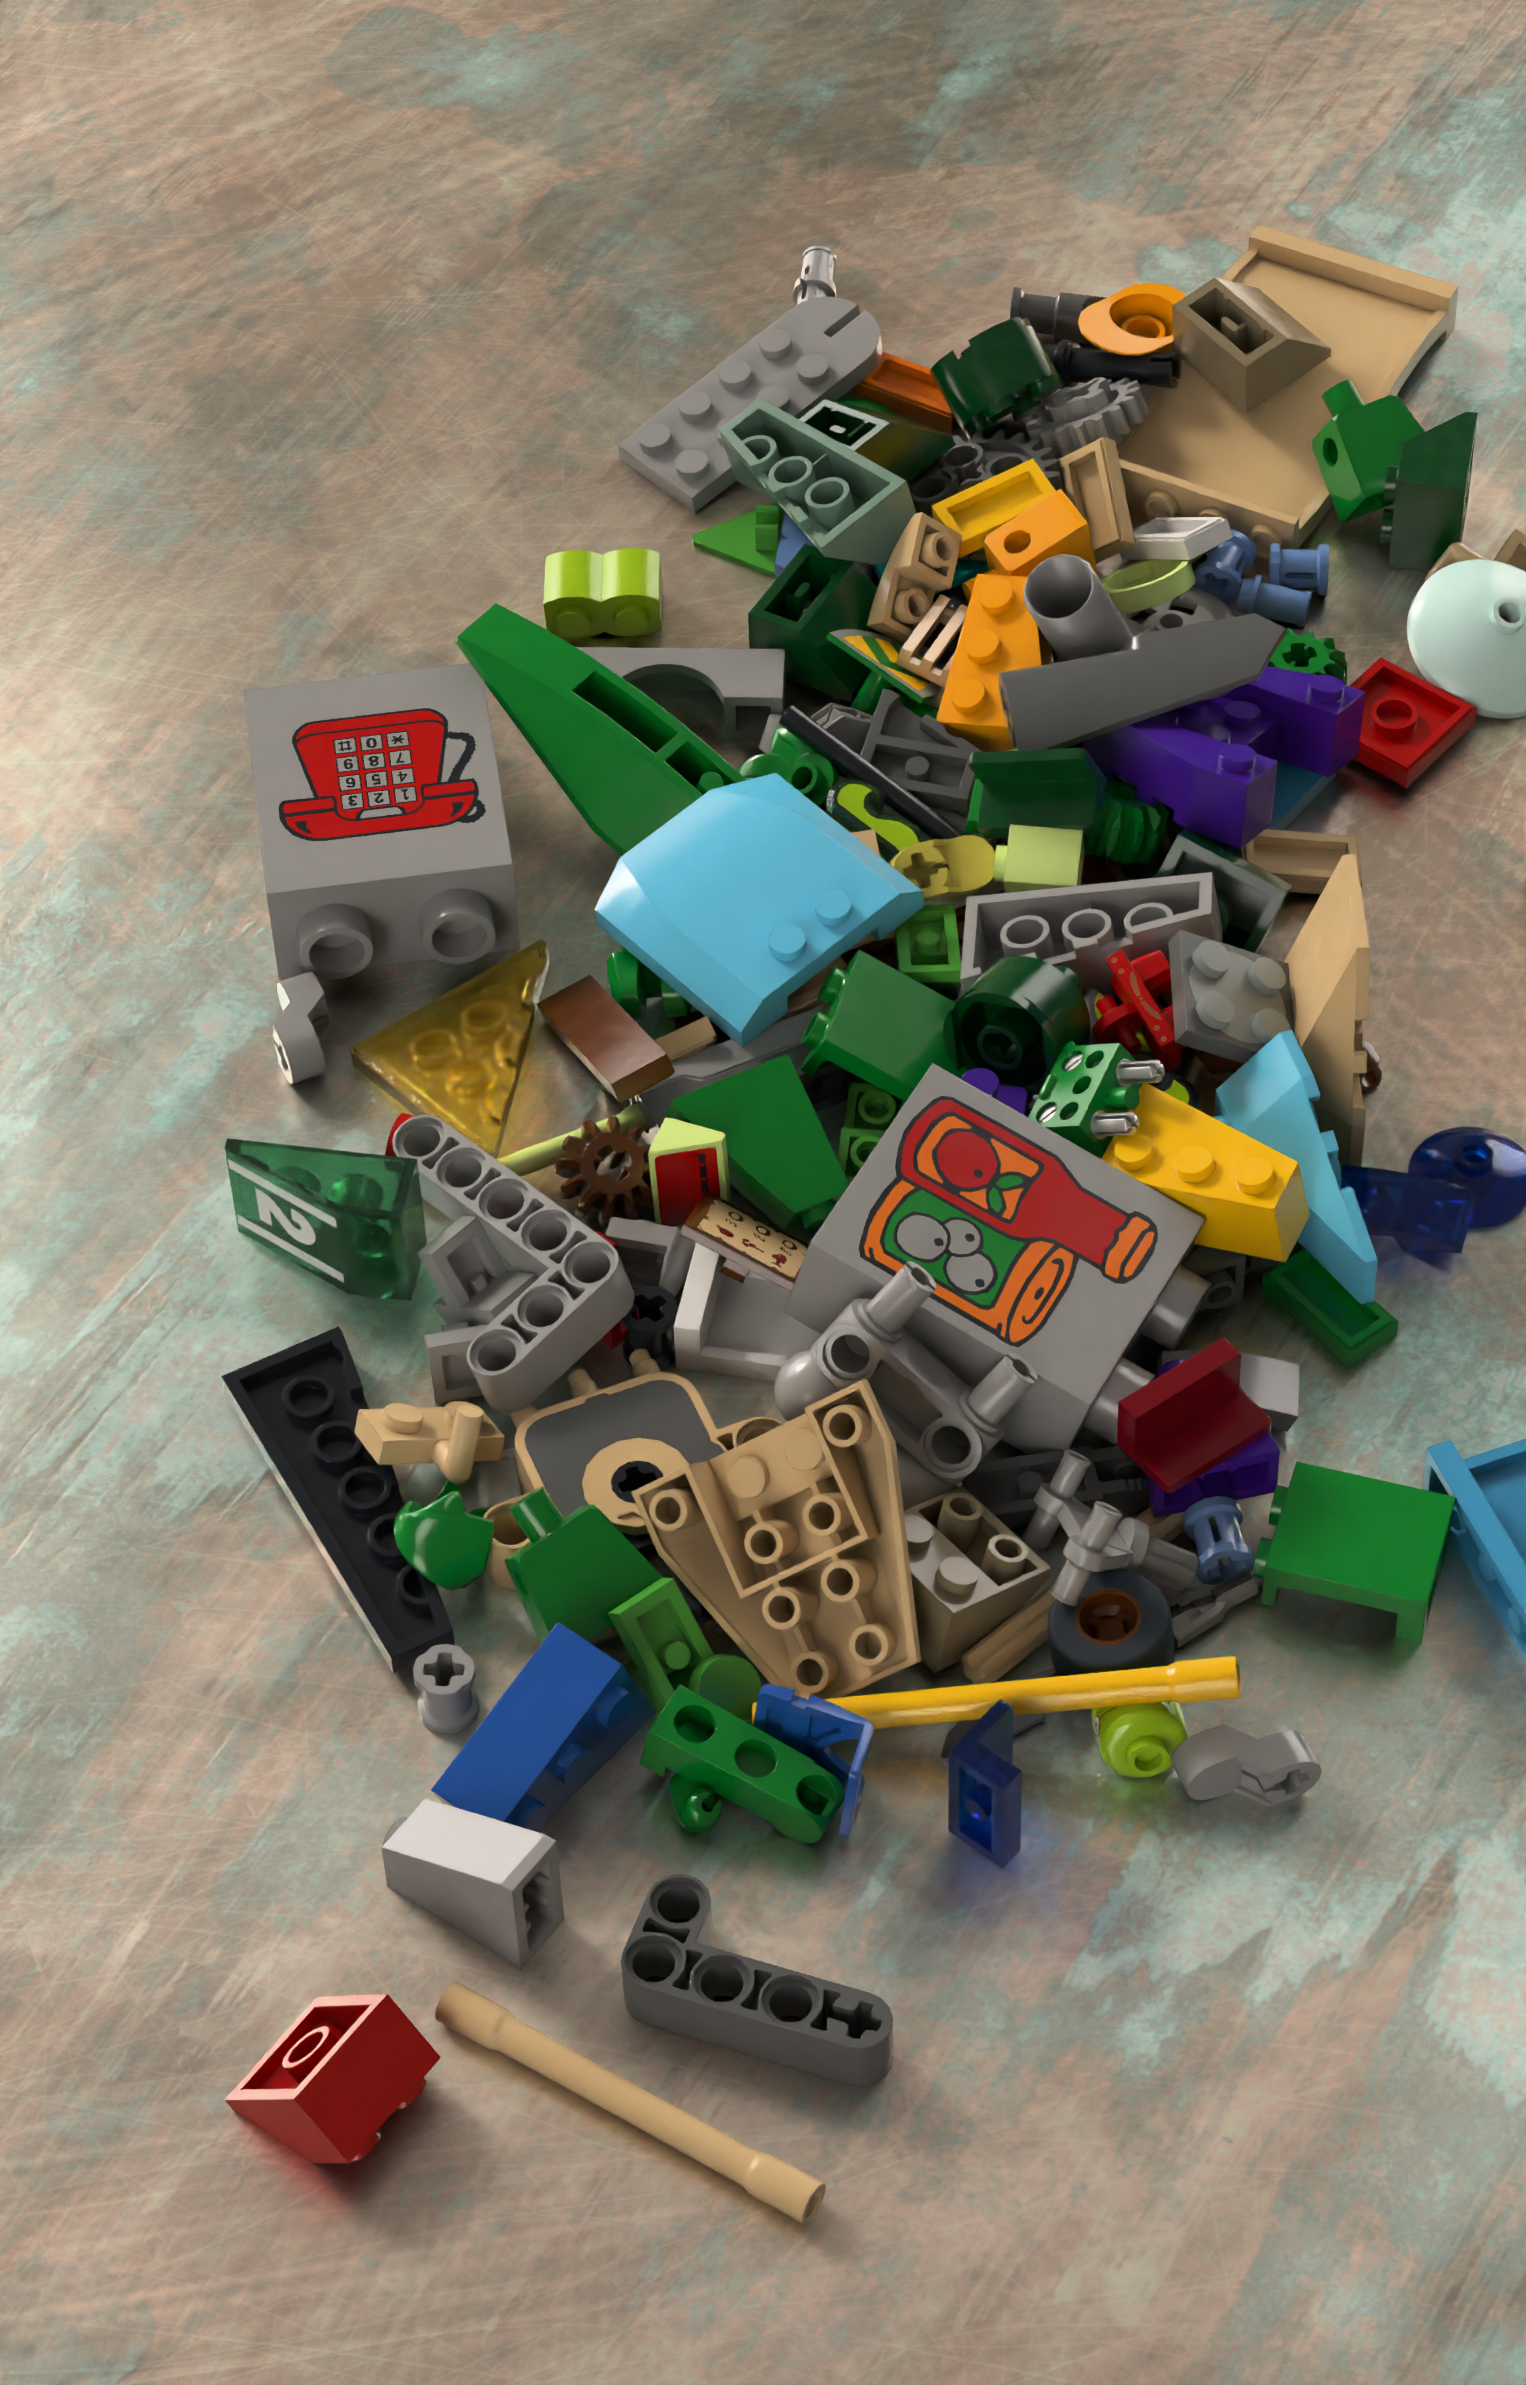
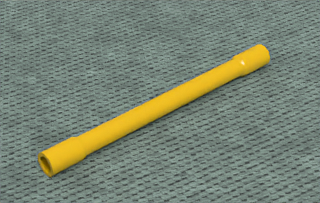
(1179, 1682)

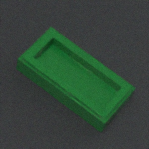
(1328, 1309)

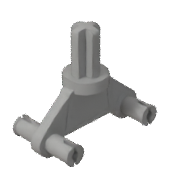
(1096, 1540)

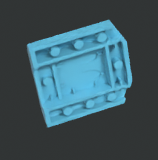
(750, 900)

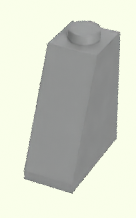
(478, 1877)

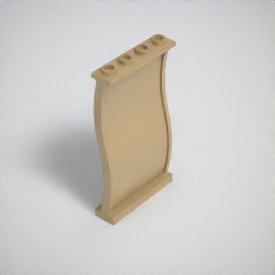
(1259, 467)

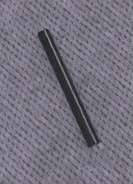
(859, 768)

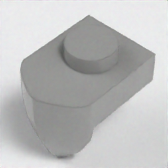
(652, 1252)

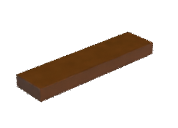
(606, 1038)

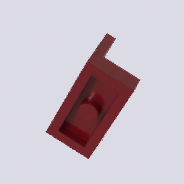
(1190, 1418)

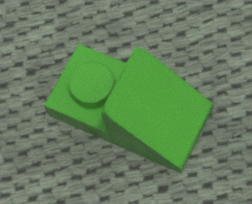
(930, 949)
(660, 1640)

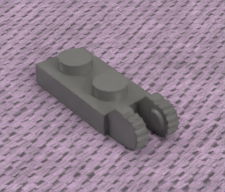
(1011, 1483)

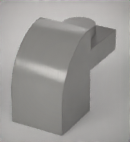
(471, 1274)

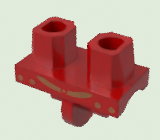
(1136, 987)

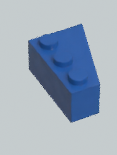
(546, 1734)

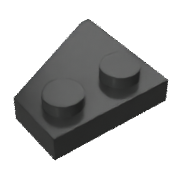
(920, 755)

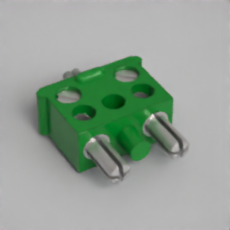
(1091, 1093)

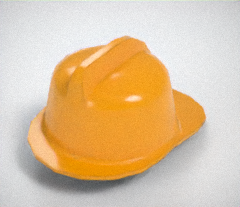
(1132, 320)

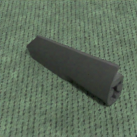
(1148, 676)

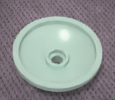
(1466, 643)

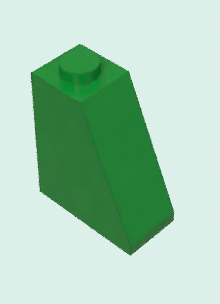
(772, 1142)

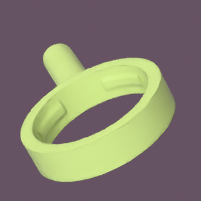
(1149, 583)

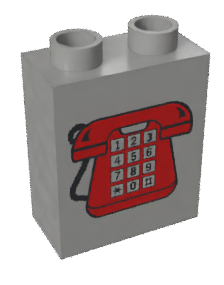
(381, 821)

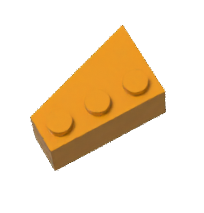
(993, 639)

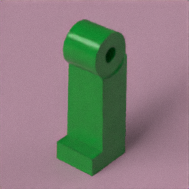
(742, 1765)

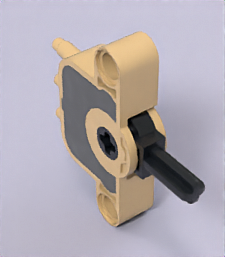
(607, 1447)

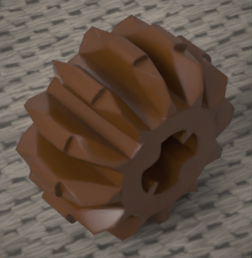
(602, 1191)

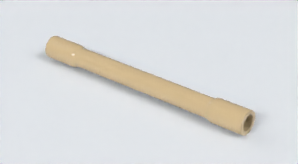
(757, 2172)

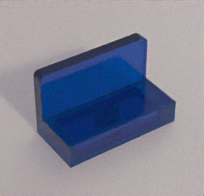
(986, 1787)

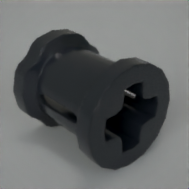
(656, 1317)

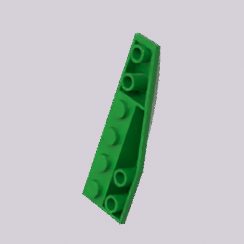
(597, 734)

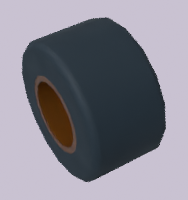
(1113, 1627)

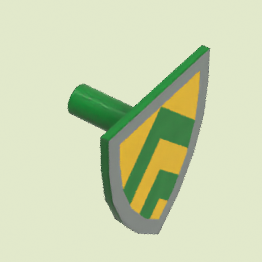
(880, 656)

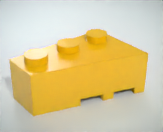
(1236, 1183)

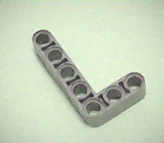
(579, 1273)

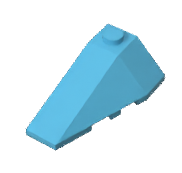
(1274, 1105)

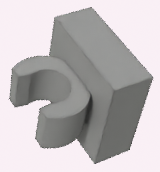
(448, 1362)

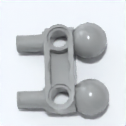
(910, 1386)

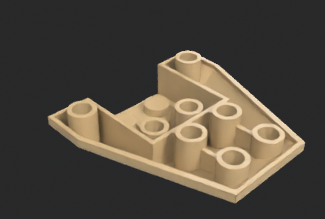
(799, 1546)

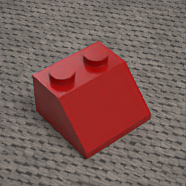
(336, 2077)

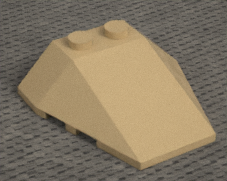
(1330, 1001)

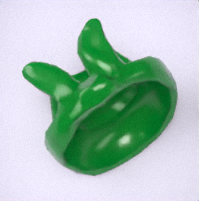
(445, 1539)

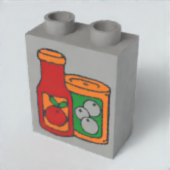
(1027, 1253)

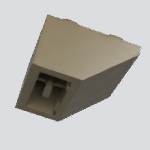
(1243, 341)
(965, 1574)

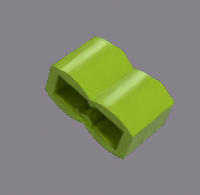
(603, 593)

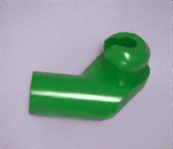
(694, 1804)

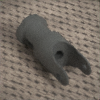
(1053, 315)

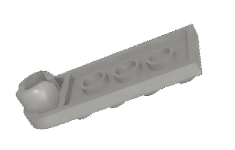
(794, 363)

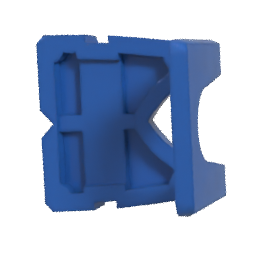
(810, 1729)

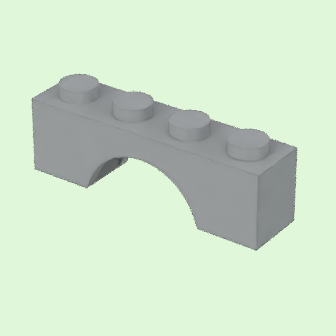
(725, 684)

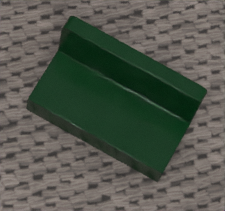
(1039, 790)

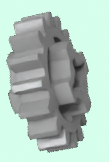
(1087, 414)

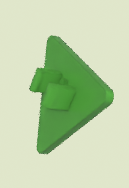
(747, 538)

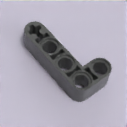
(858, 2023)

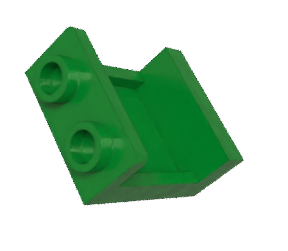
(878, 1026)
(1357, 1543)

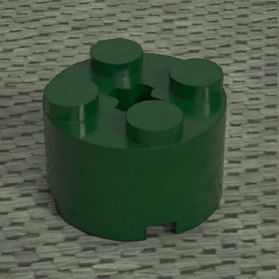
(996, 377)
(1017, 1021)

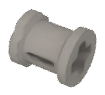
(447, 1695)

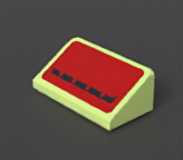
(683, 1166)

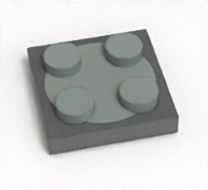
(1226, 997)

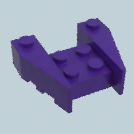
(1221, 753)

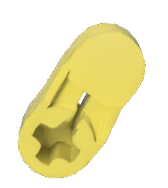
(947, 866)

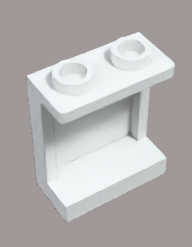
(733, 1324)

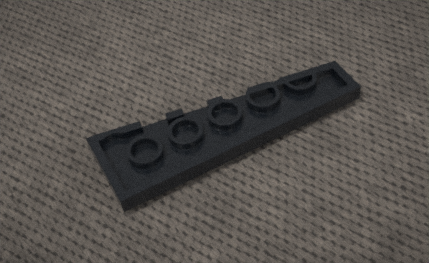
(303, 1421)

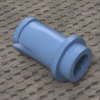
(1274, 601)

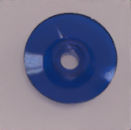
(1478, 1162)

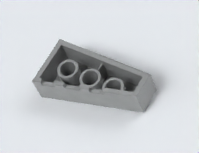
(1087, 924)

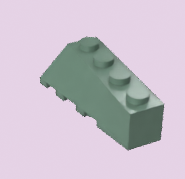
(827, 489)

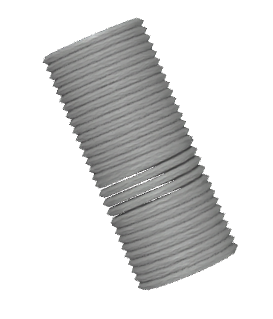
(1073, 608)

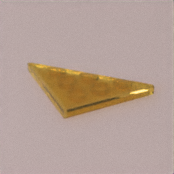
(463, 1049)

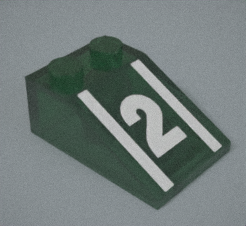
(332, 1213)

